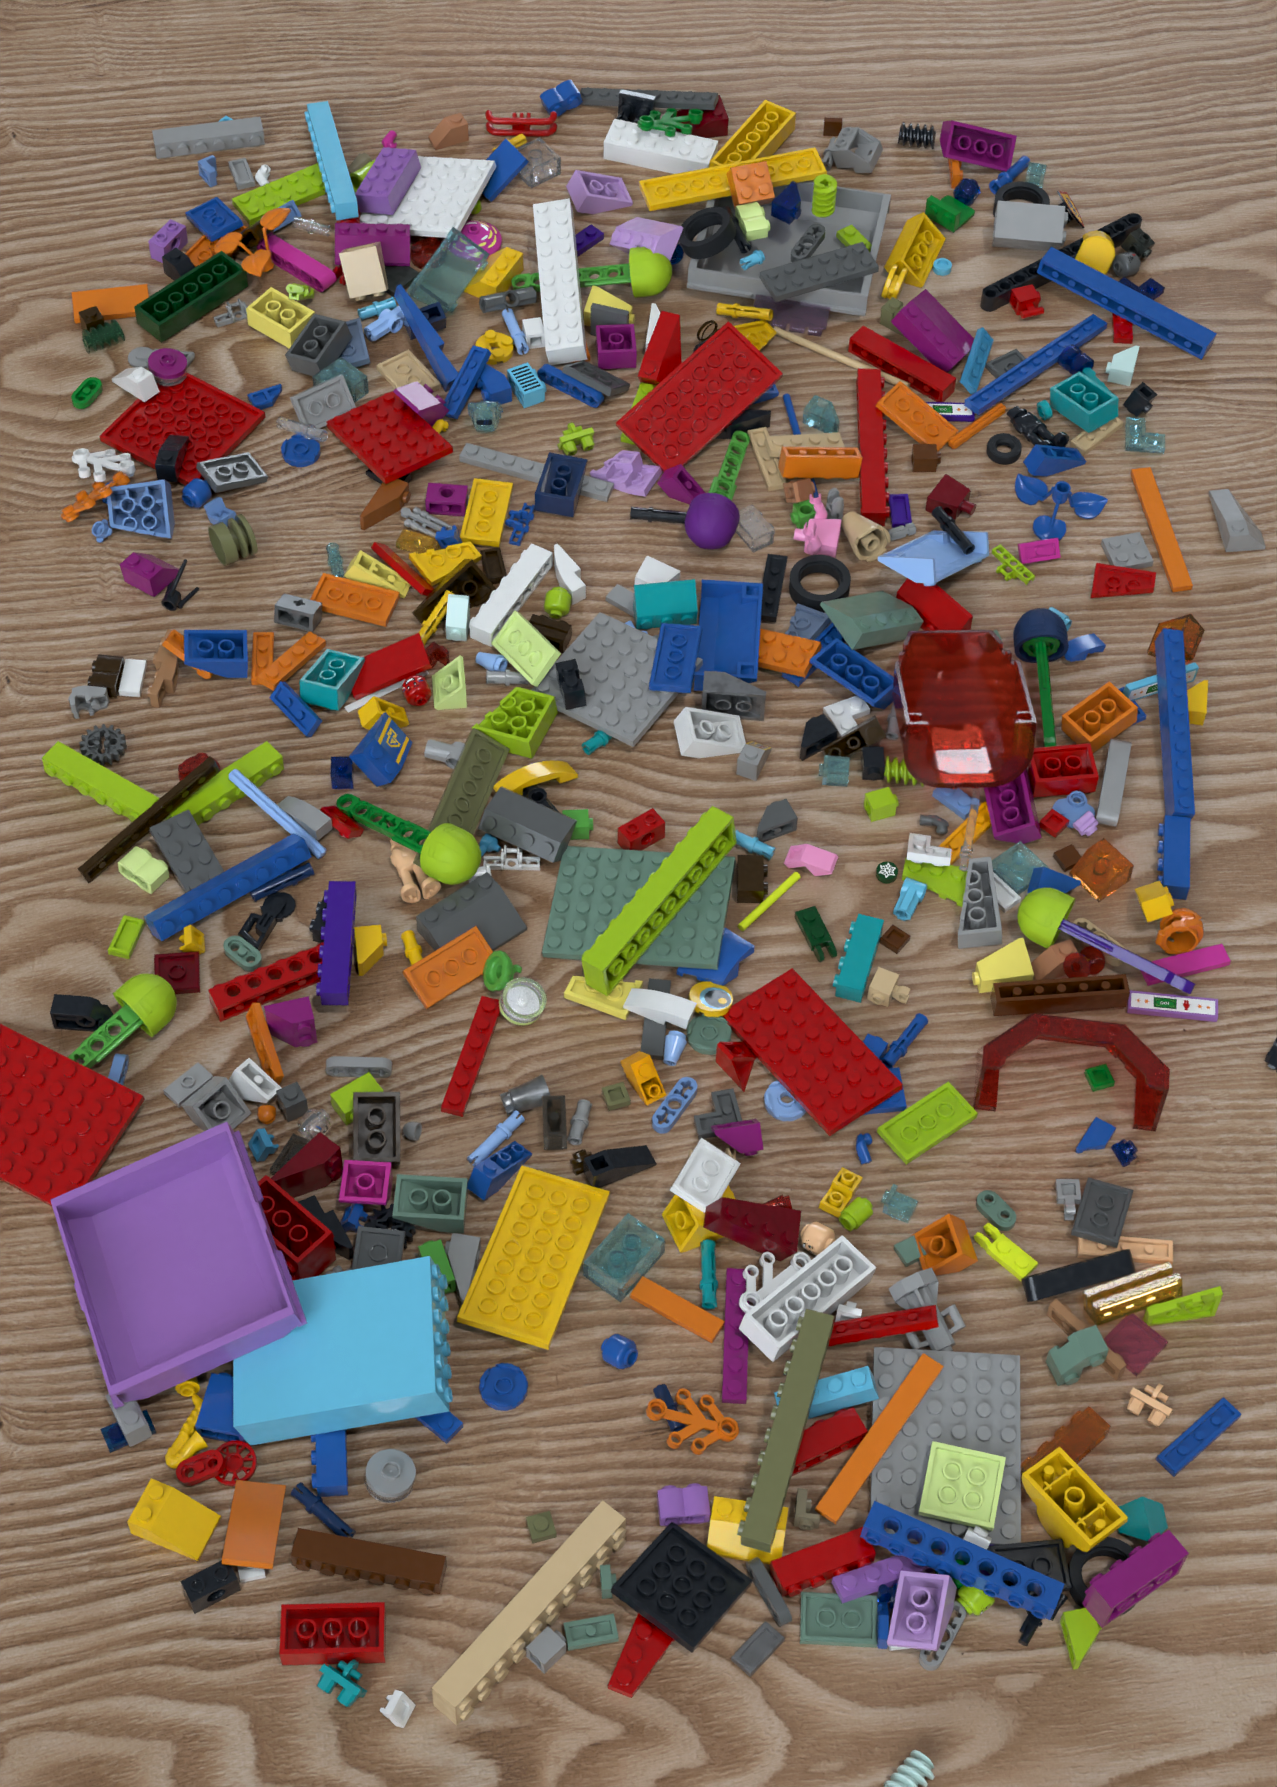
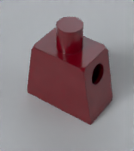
(951, 497)

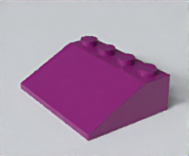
(933, 331)

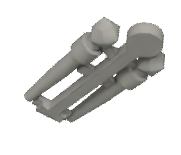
(424, 518)

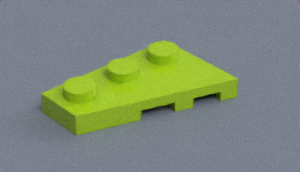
(943, 880)
(1185, 1308)

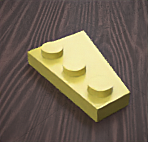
(611, 1004)

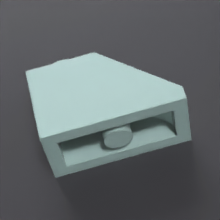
(1122, 366)
(457, 617)

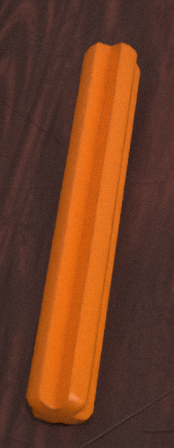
(976, 426)

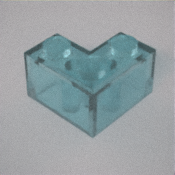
(355, 379)

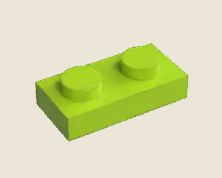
(850, 236)

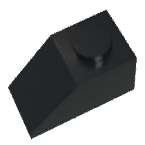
(176, 264)
(817, 734)

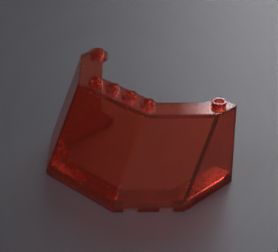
(1148, 1070)

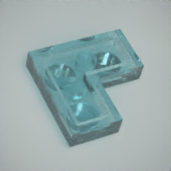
(1138, 440)

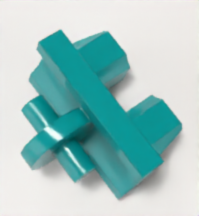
(332, 1676)

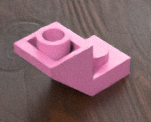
(816, 860)

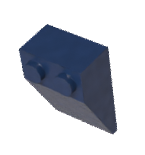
(560, 484)

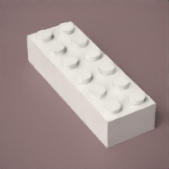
(657, 151)
(817, 1286)

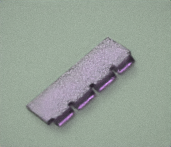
(796, 314)

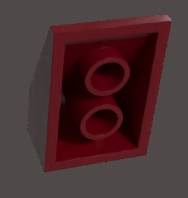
(713, 122)
(311, 1167)

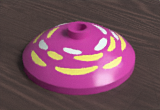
(483, 235)

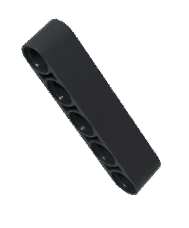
(1078, 1275)

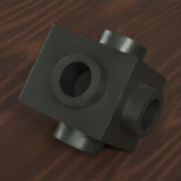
(1139, 243)

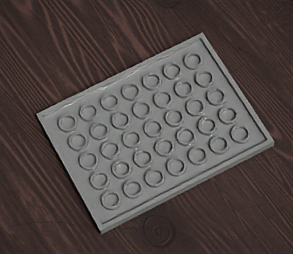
(968, 1407)

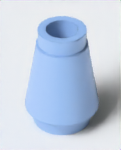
(491, 662)
(674, 1045)

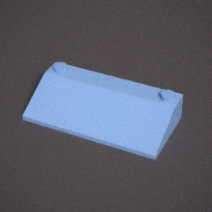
(935, 556)

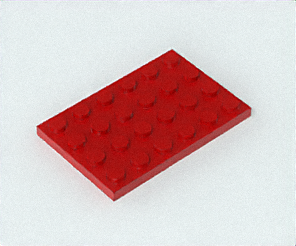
(389, 437)

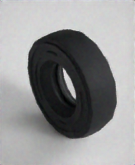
(1007, 440)

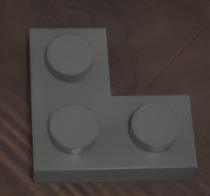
(725, 1110)

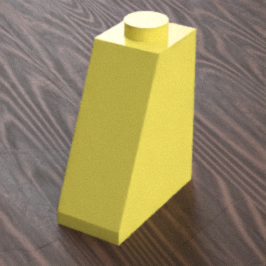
(602, 297)
(1004, 965)

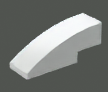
(569, 575)
(660, 1006)

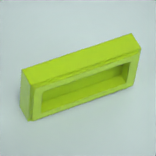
(126, 937)

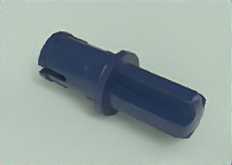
(662, 1392)

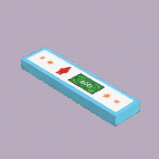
(1148, 685)

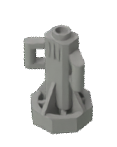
(921, 1291)

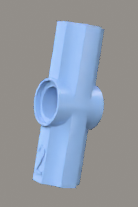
(387, 321)

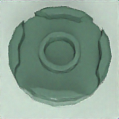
(707, 1032)

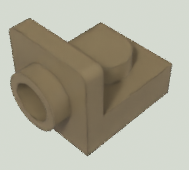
(802, 1515)

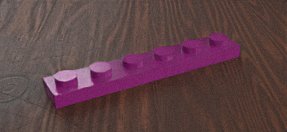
(735, 1341)

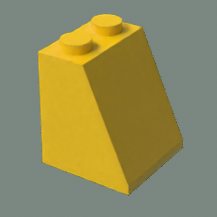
(687, 1223)

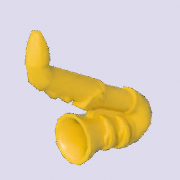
(188, 1440)

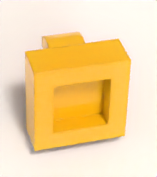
(193, 940)

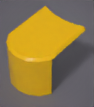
(1097, 251)

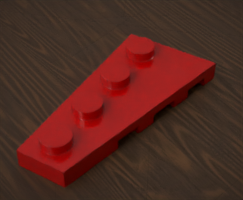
(640, 1654)

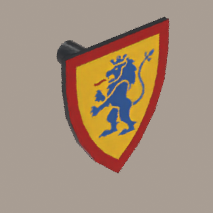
(1067, 202)

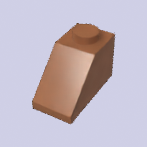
(450, 132)
(798, 490)
(1050, 963)

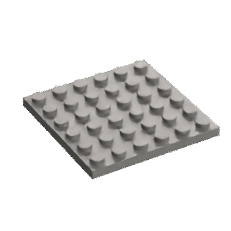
(616, 676)

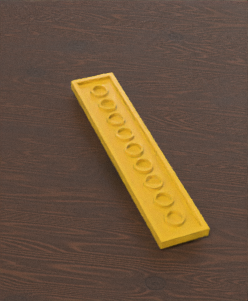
(713, 181)

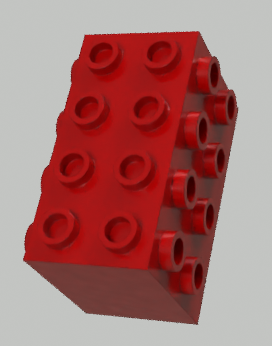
(296, 1232)

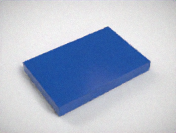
(508, 165)
(214, 219)

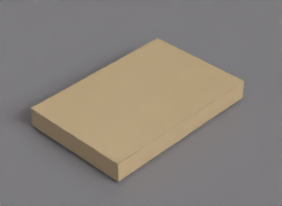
(407, 369)

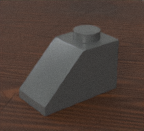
(777, 821)

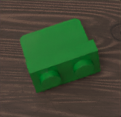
(948, 212)

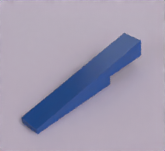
(428, 339)

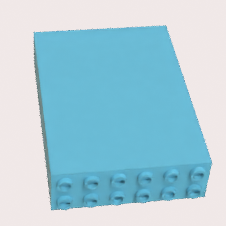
(361, 1360)

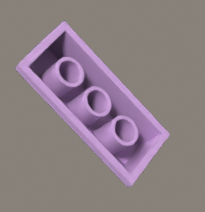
(647, 233)

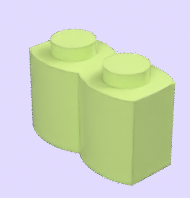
(752, 221)
(143, 869)

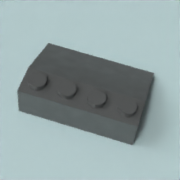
(476, 904)

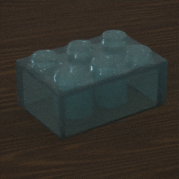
(624, 1257)

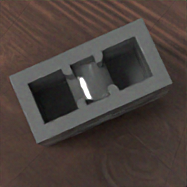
(298, 612)

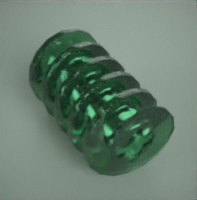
(101, 335)

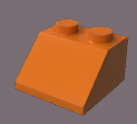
(946, 1246)

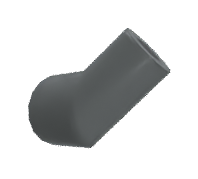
(934, 820)

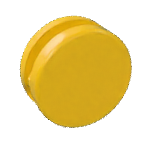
(894, 283)

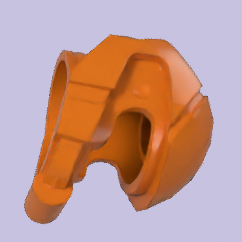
(1183, 921)

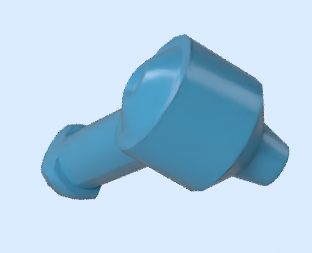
(488, 844)

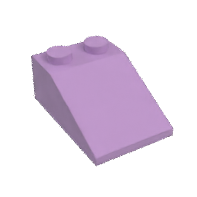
(597, 192)
(921, 1610)

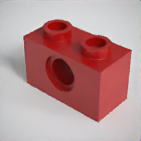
(641, 831)

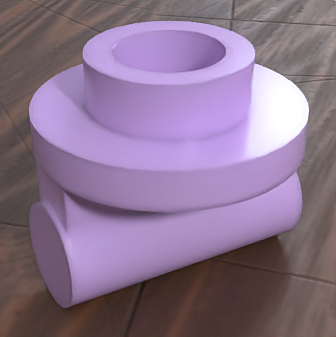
(1086, 824)

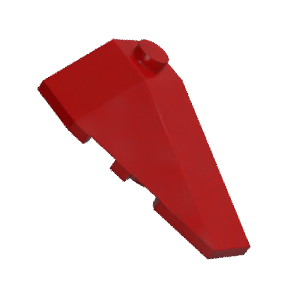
(663, 350)

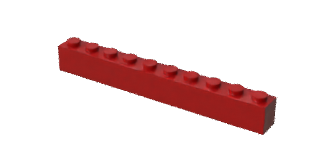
(871, 446)

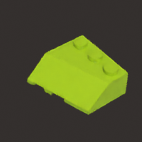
(520, 721)

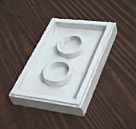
(705, 1175)

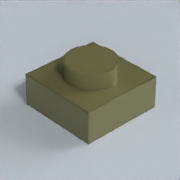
(616, 1096)
(541, 1527)

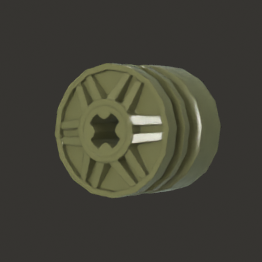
(231, 540)

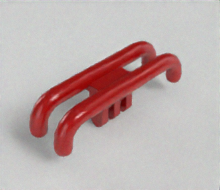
(521, 125)

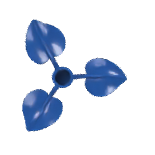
(1031, 490)

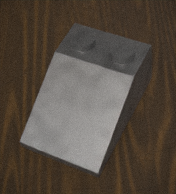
(732, 696)

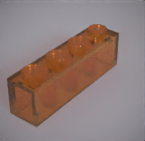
(1076, 1439)

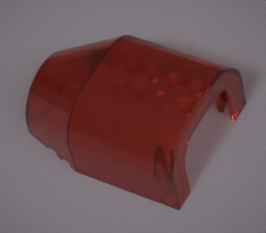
(962, 709)

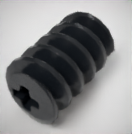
(917, 135)

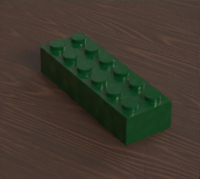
(191, 296)

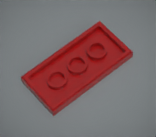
(391, 665)

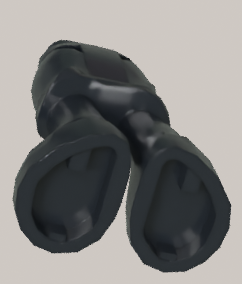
(1031, 426)

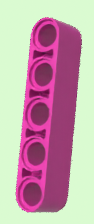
(299, 264)

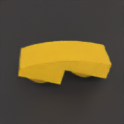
(840, 1192)

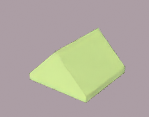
(450, 686)

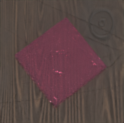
(1135, 1343)

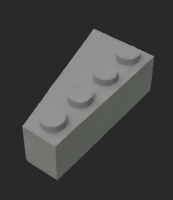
(980, 911)

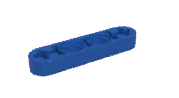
(553, 377)

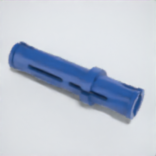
(899, 1047)

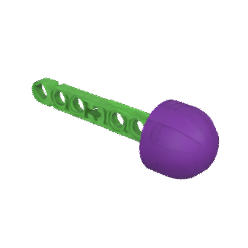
(713, 515)

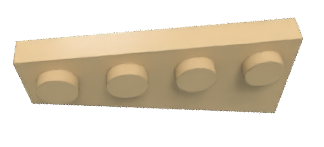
(775, 443)

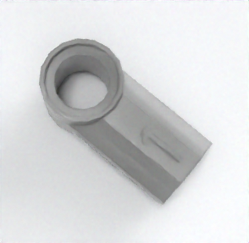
(444, 752)

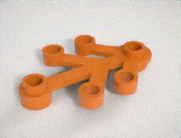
(87, 501)
(695, 1420)

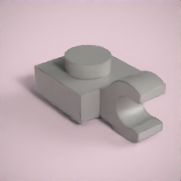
(1069, 1194)

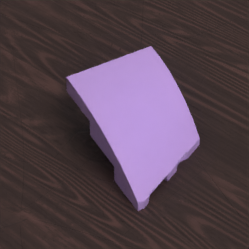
(628, 473)

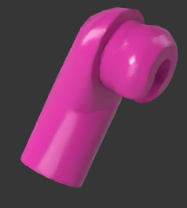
(388, 139)

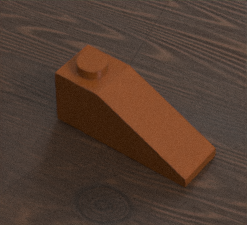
(385, 502)

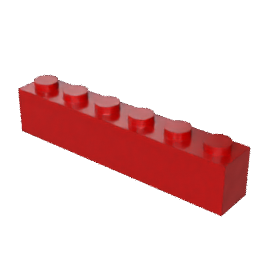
(902, 364)

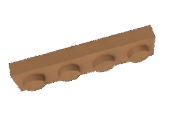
(1063, 1317)

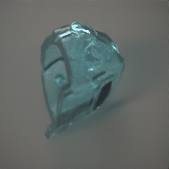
(485, 415)

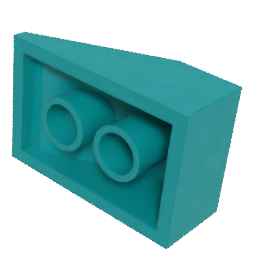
(330, 679)

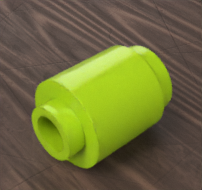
(856, 1213)

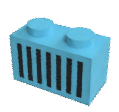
(526, 385)

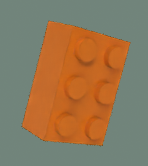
(1099, 717)

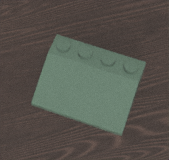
(872, 619)

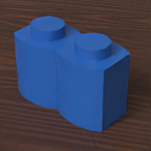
(561, 98)

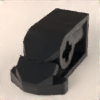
(78, 1013)

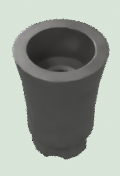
(525, 1096)

